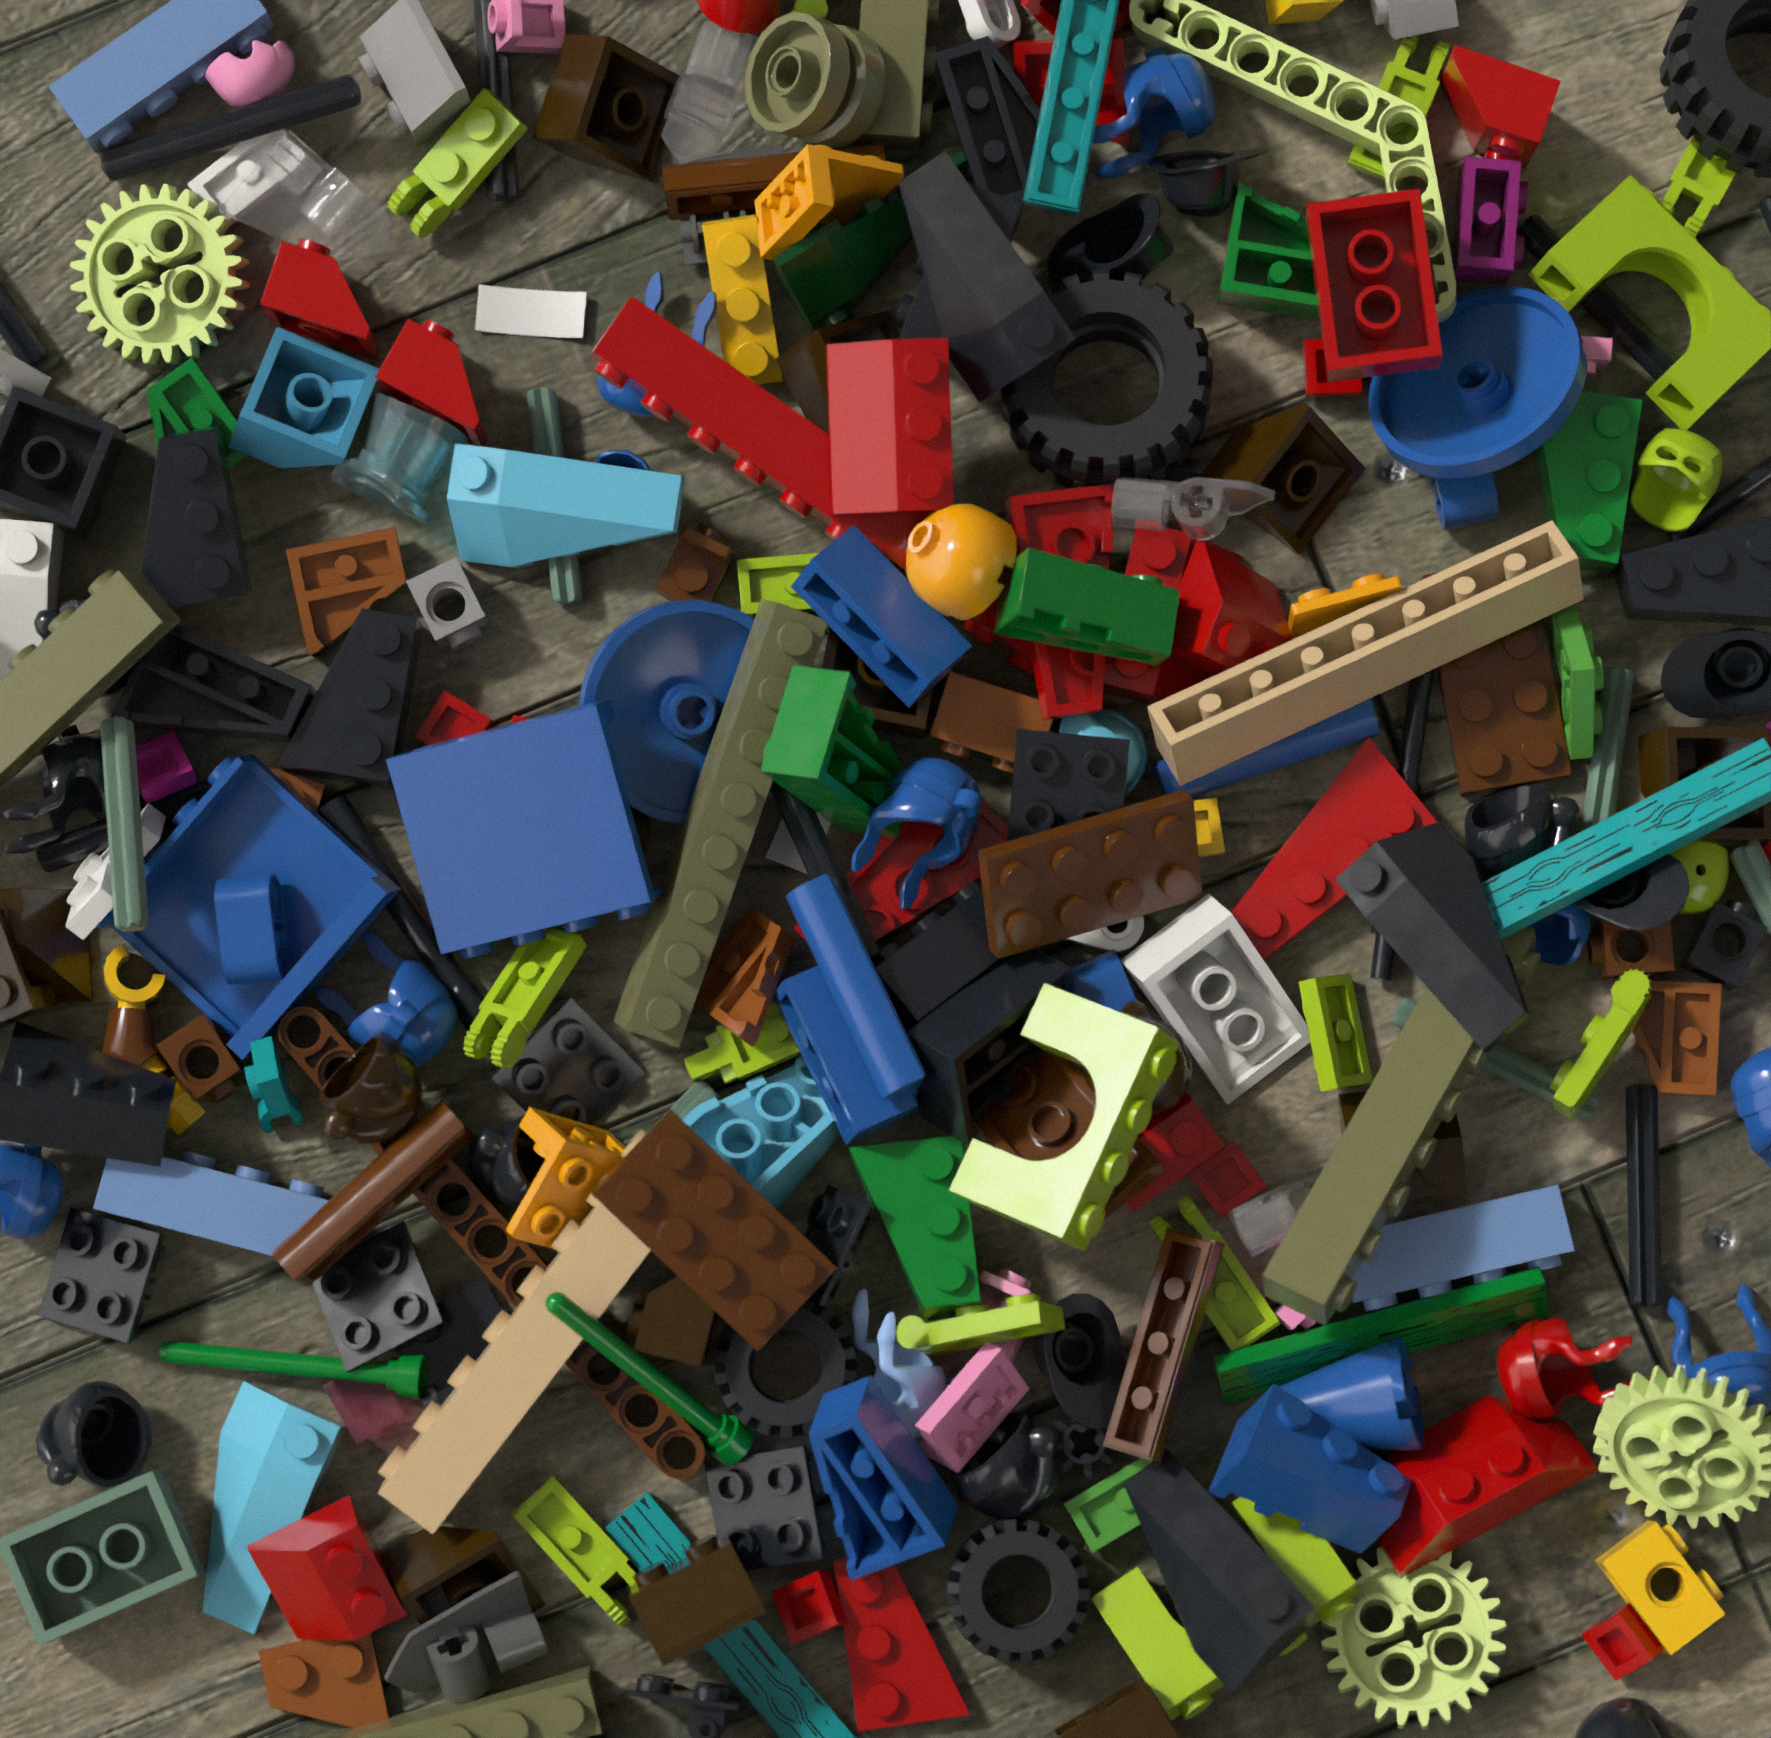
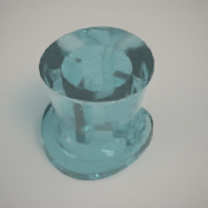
(399, 457)

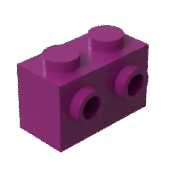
(1487, 220)

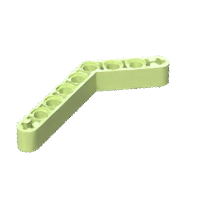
(1318, 108)

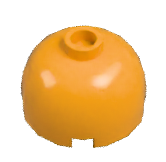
(958, 558)

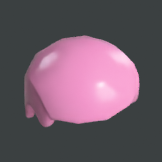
(253, 78)

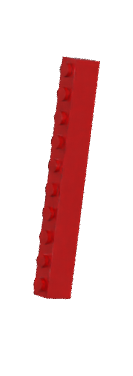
(759, 433)

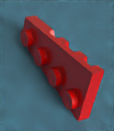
(1075, 527)
(880, 880)
(1299, 883)

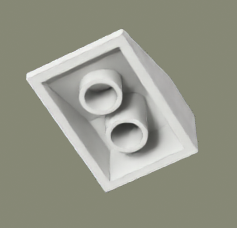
(28, 582)
(1218, 997)

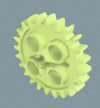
(175, 319)
(1685, 1446)
(1433, 1683)

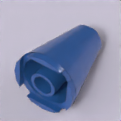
(1368, 1397)

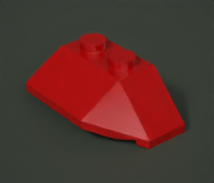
(1476, 1475)

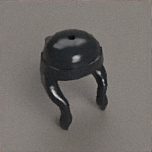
(70, 783)

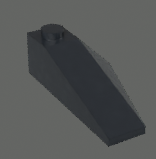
(978, 284)
(1433, 912)
(1222, 1583)

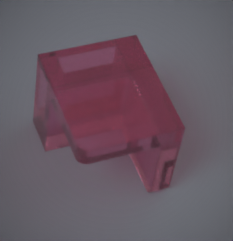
(365, 1407)

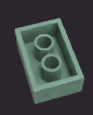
(100, 1556)

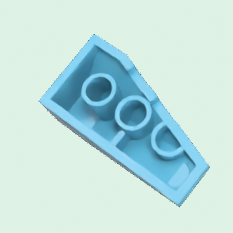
(538, 507)
(769, 1130)
(265, 1479)

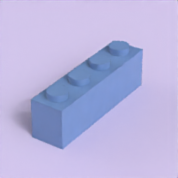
(155, 63)
(208, 1202)
(1464, 1243)

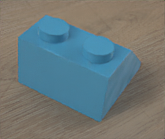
(303, 404)

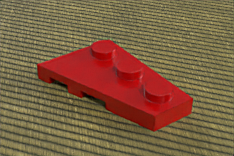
(891, 1654)

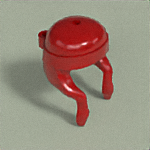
(1545, 1367)

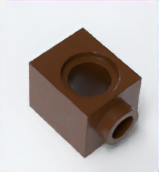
(1656, 955)
(185, 1043)

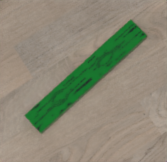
(1419, 1322)

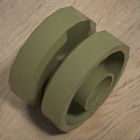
(814, 80)

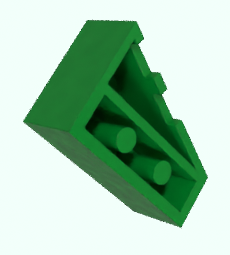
(1267, 259)
(1588, 476)
(1086, 608)
(829, 751)
(923, 1219)

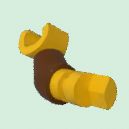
(131, 1034)

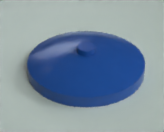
(1500, 390)
(667, 689)

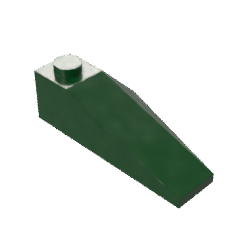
(839, 266)

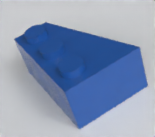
(1310, 1471)
(878, 1480)

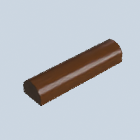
(732, 183)
(373, 1194)
(1163, 1345)

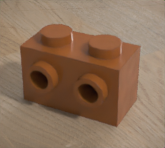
(984, 718)

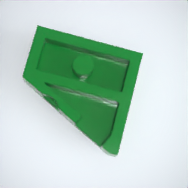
(190, 402)

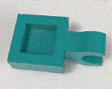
(269, 1082)

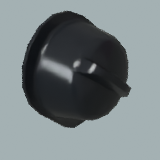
(1201, 180)
(1115, 240)
(1720, 674)
(1642, 897)
(1084, 1360)

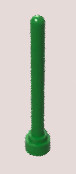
(403, 1375)
(724, 1435)

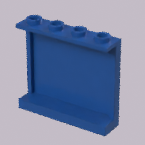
(250, 828)
(522, 830)

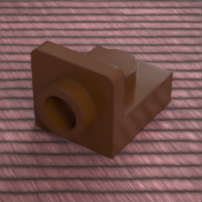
(696, 565)

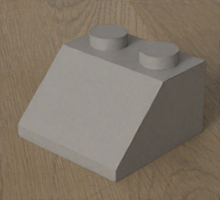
(415, 71)

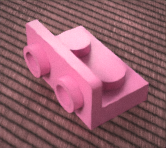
(971, 1408)

